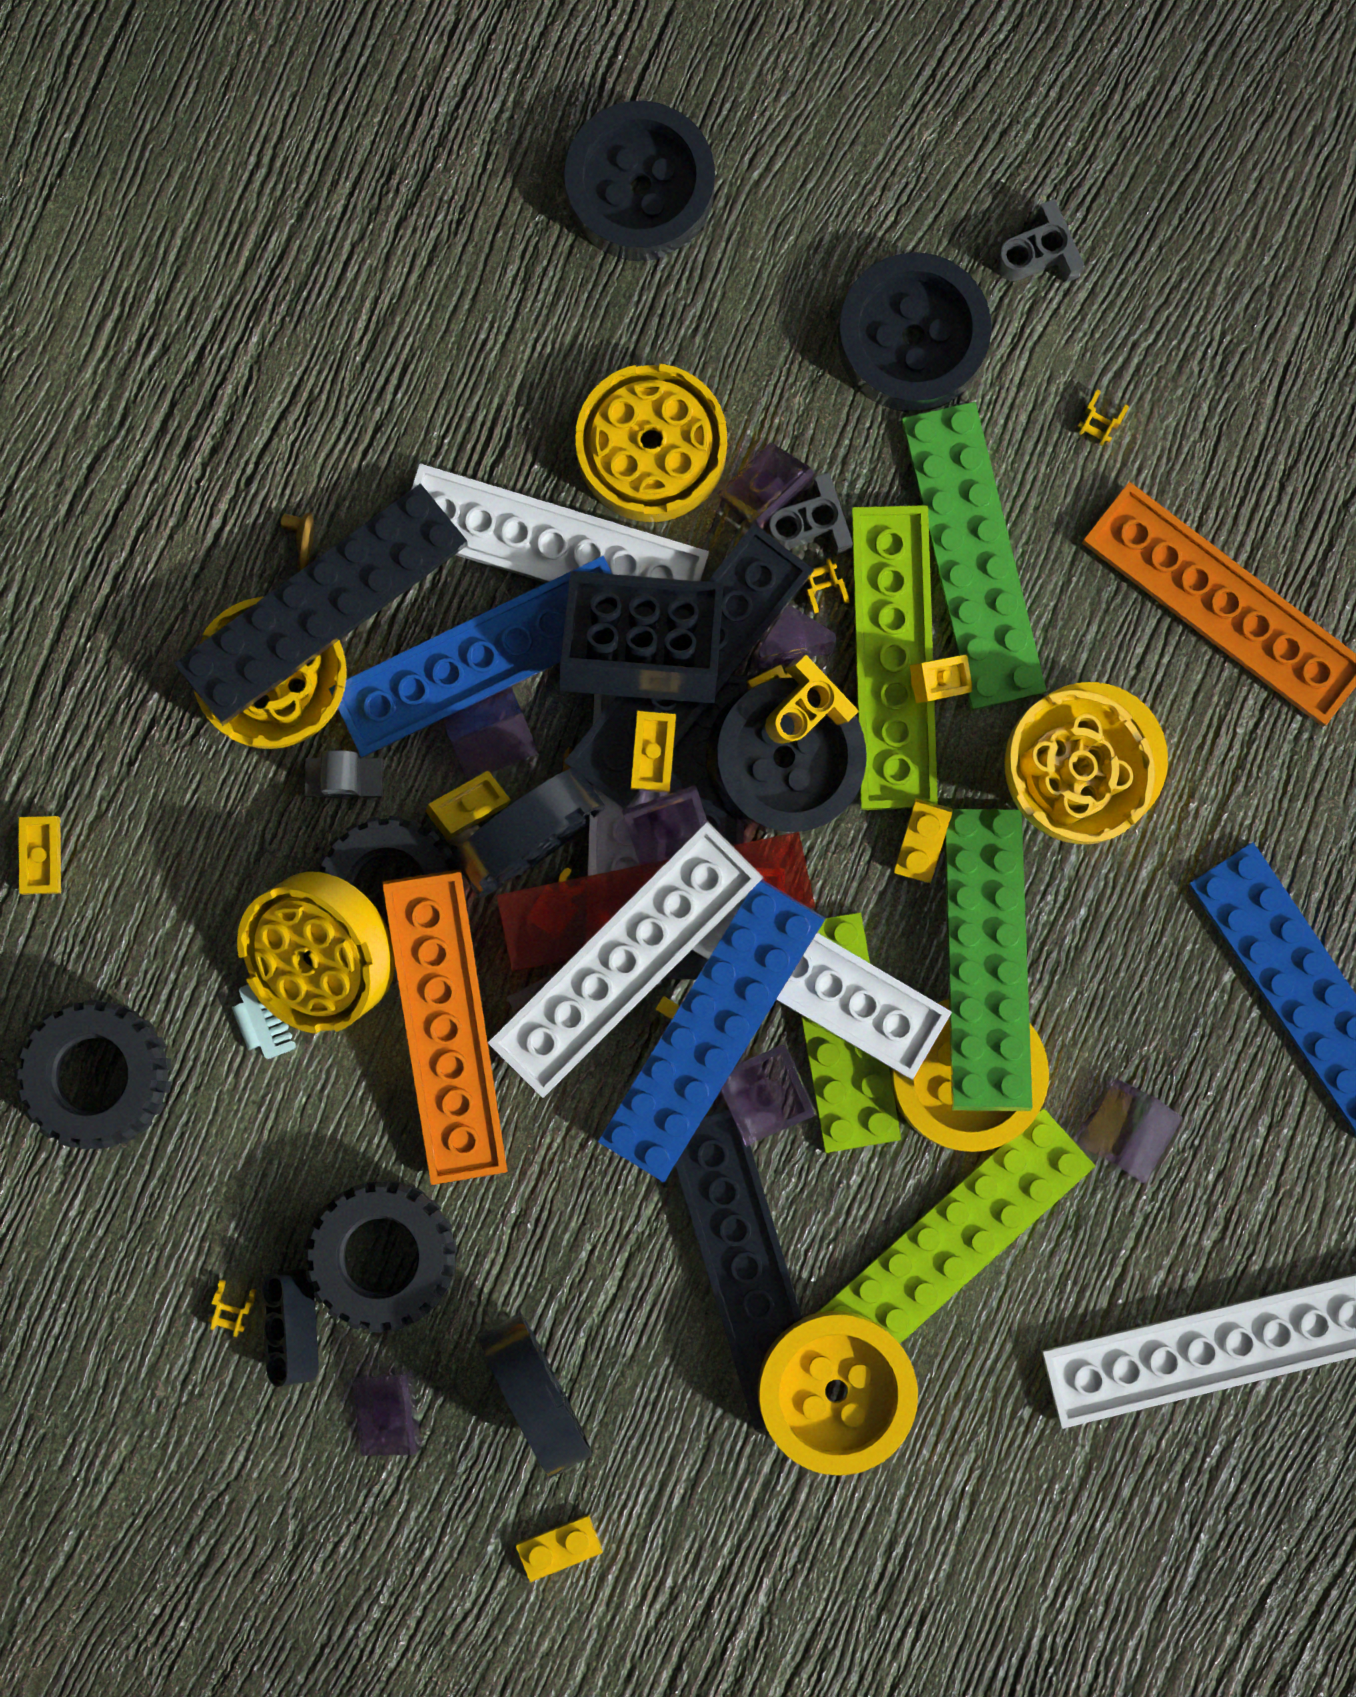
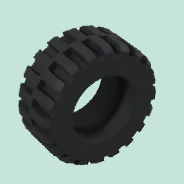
(383, 838)
(42, 1066)
(329, 1270)

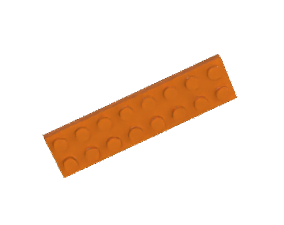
(1225, 603)
(445, 1026)

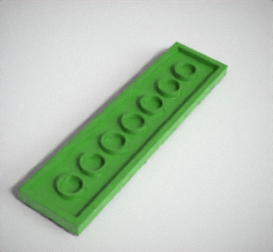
(974, 555)
(987, 961)

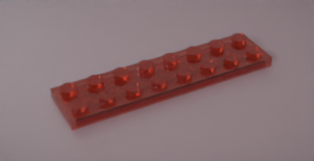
(560, 918)

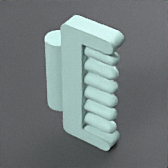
(256, 1028)

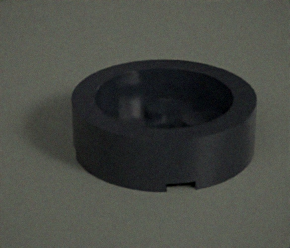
(630, 144)
(921, 294)
(777, 800)
(527, 831)
(535, 1395)

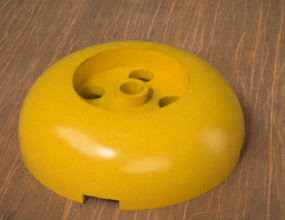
(288, 715)
(1098, 753)

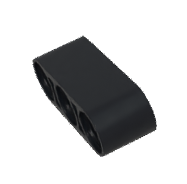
(289, 1328)

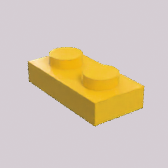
(941, 678)
(653, 751)
(467, 805)
(923, 840)
(39, 855)
(559, 1548)

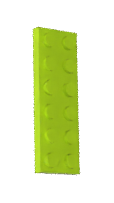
(848, 1084)

